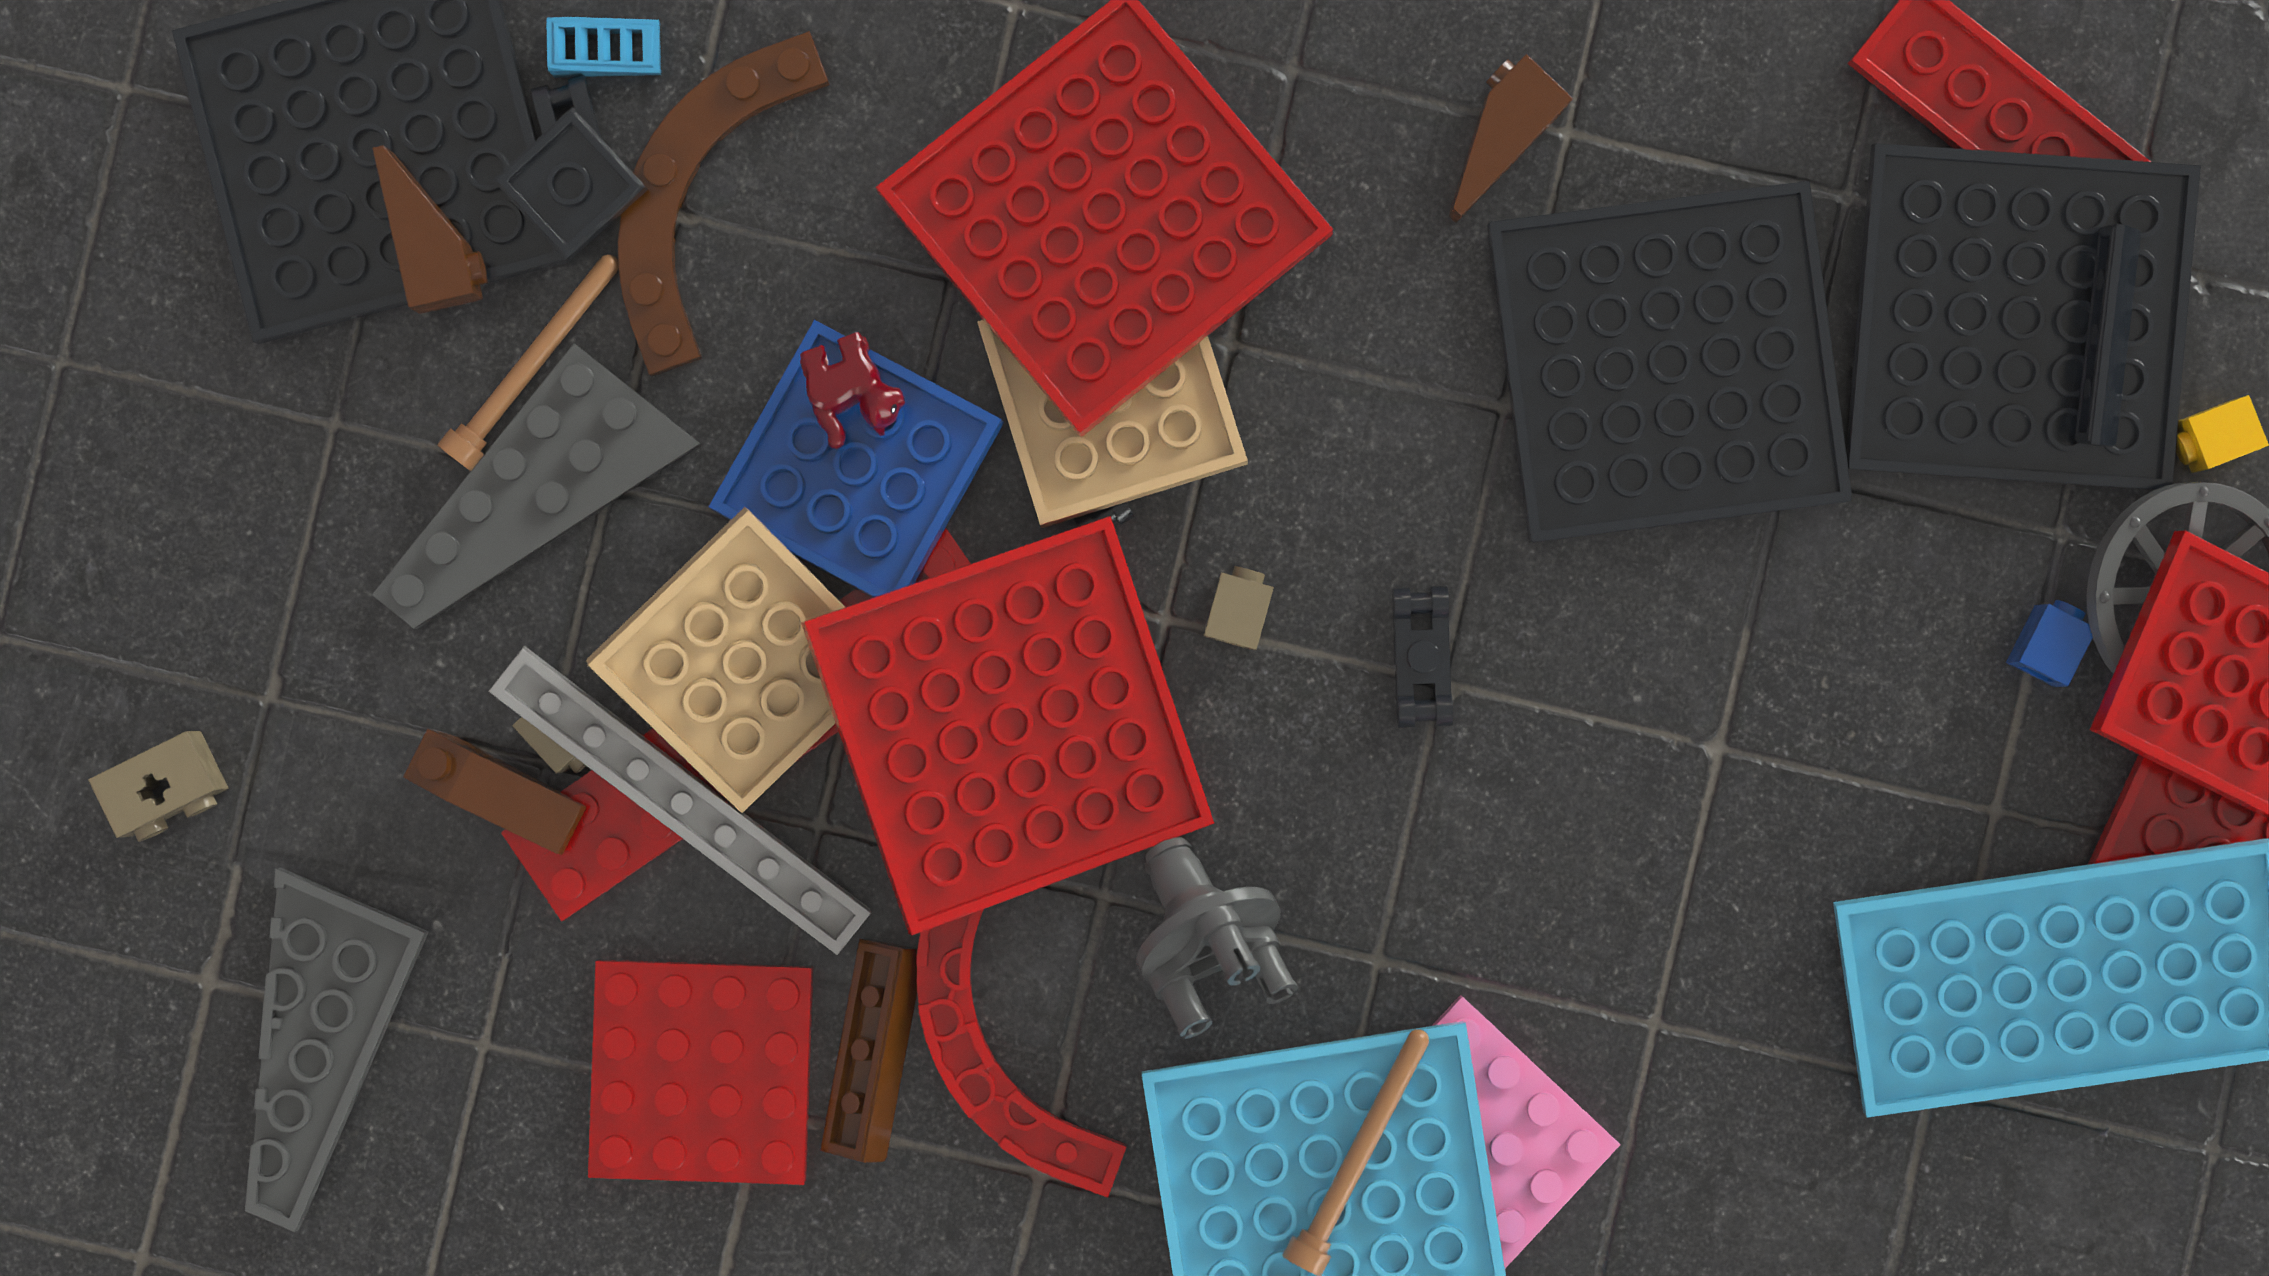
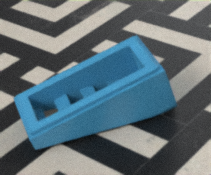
(581, 27)

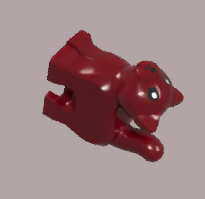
(845, 384)

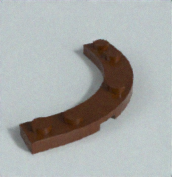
(668, 169)

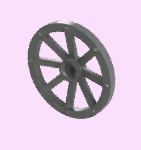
(2132, 527)

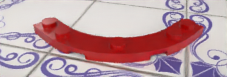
(980, 1082)

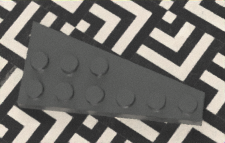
(551, 469)
(324, 1014)

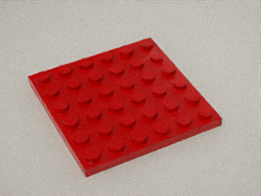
(1104, 212)
(1008, 724)

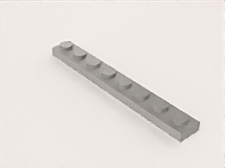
(680, 800)

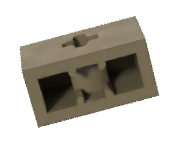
(128, 787)

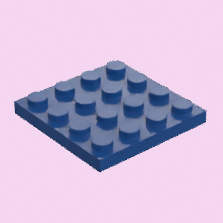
(875, 501)

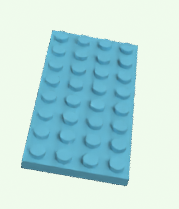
(2058, 978)

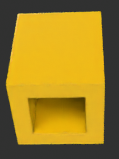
(2219, 434)

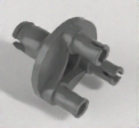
(1205, 934)

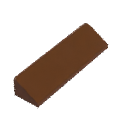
(871, 1052)

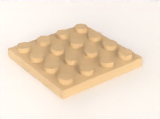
(1155, 441)
(726, 661)

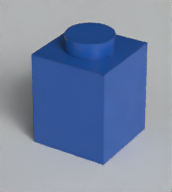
(2052, 643)

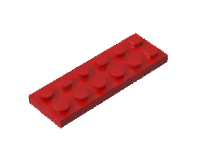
(1976, 87)

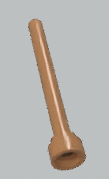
(467, 441)
(1311, 1246)

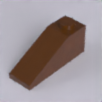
(1510, 121)
(430, 251)
(494, 790)

